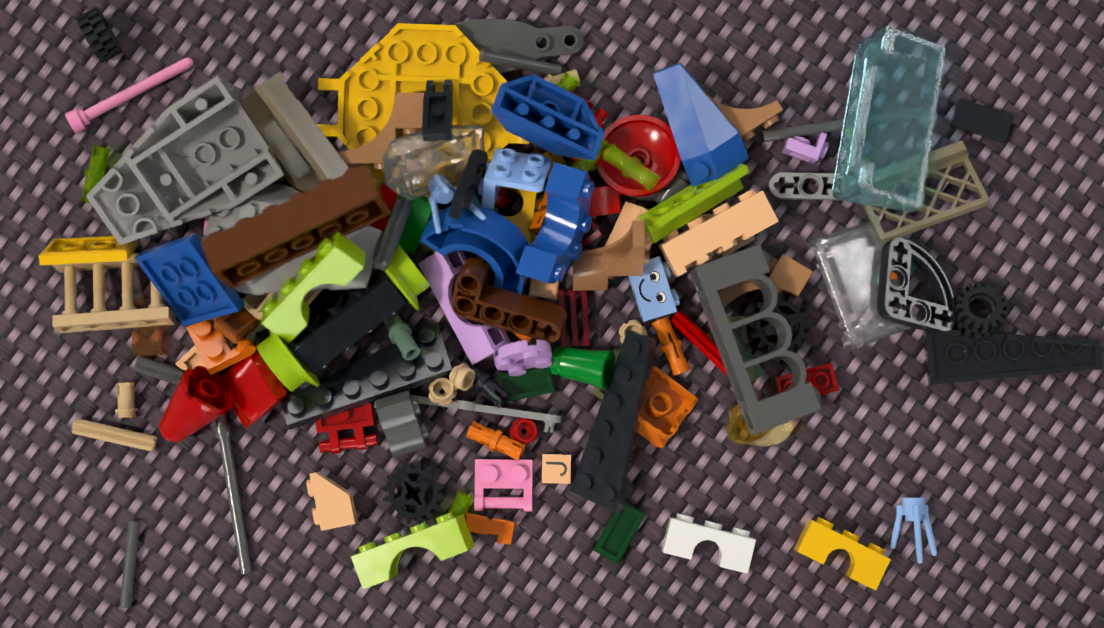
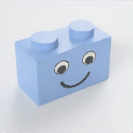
(653, 291)

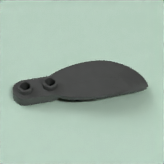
(519, 39)

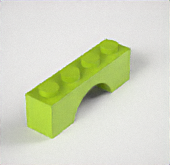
(334, 263)
(445, 539)

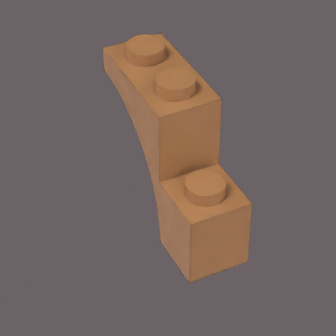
(406, 115)
(750, 119)
(620, 258)
(785, 274)

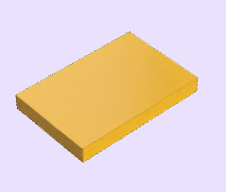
(86, 250)

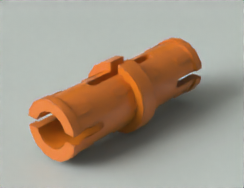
(671, 345)
(496, 440)

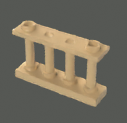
(100, 318)

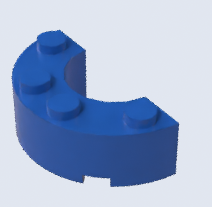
(563, 227)
(493, 239)

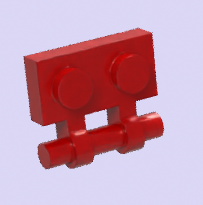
(353, 418)

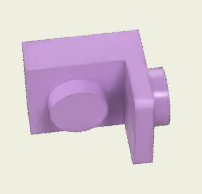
(801, 148)

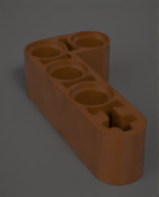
(504, 308)

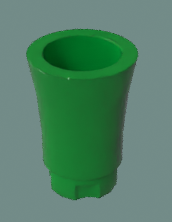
(583, 365)

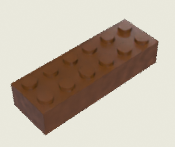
(295, 227)

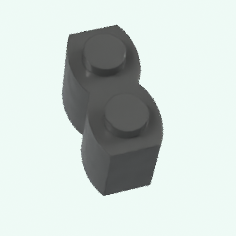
(401, 423)

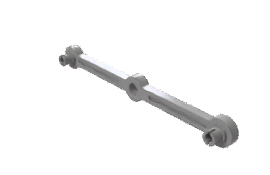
(549, 419)

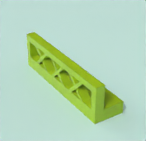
(691, 203)

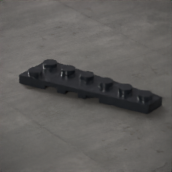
(962, 358)
(370, 379)
(609, 447)

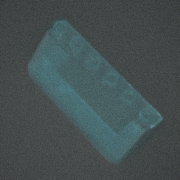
(889, 121)

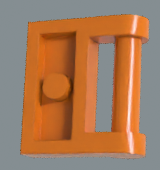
(214, 347)

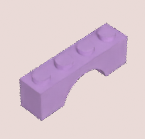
(475, 337)

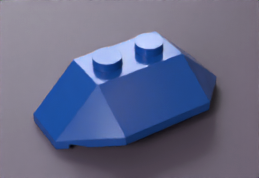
(548, 117)

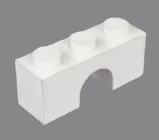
(734, 546)

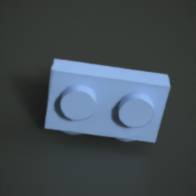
(513, 171)

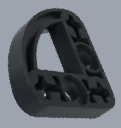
(899, 296)

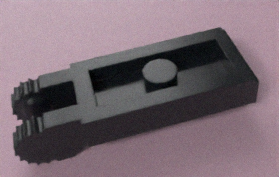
(437, 112)
(469, 182)

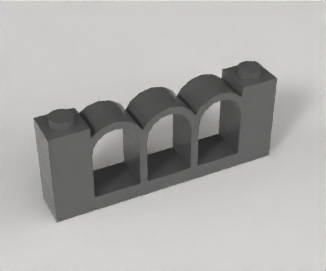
(799, 397)

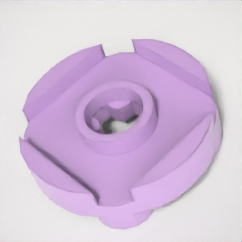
(519, 356)

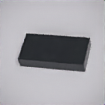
(981, 120)

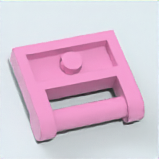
(503, 474)

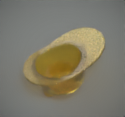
(738, 432)

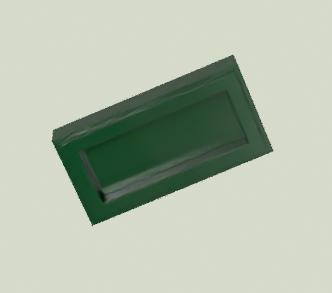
(531, 384)
(619, 533)

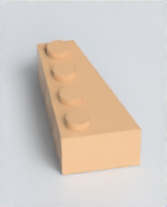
(717, 232)

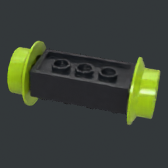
(341, 319)

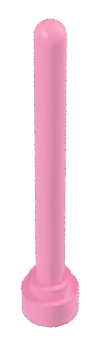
(81, 118)

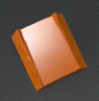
(663, 408)

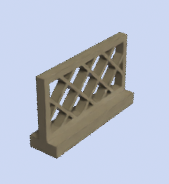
(939, 161)

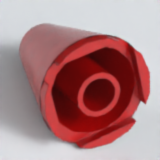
(195, 404)

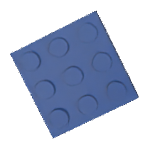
(187, 282)

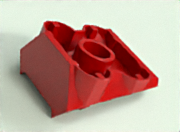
(254, 388)

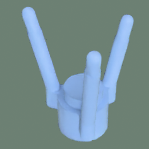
(443, 192)
(916, 511)

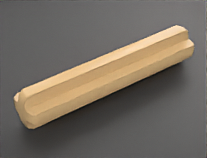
(114, 434)

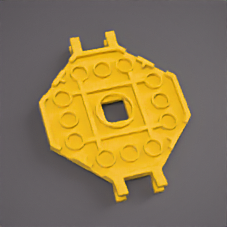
(403, 65)

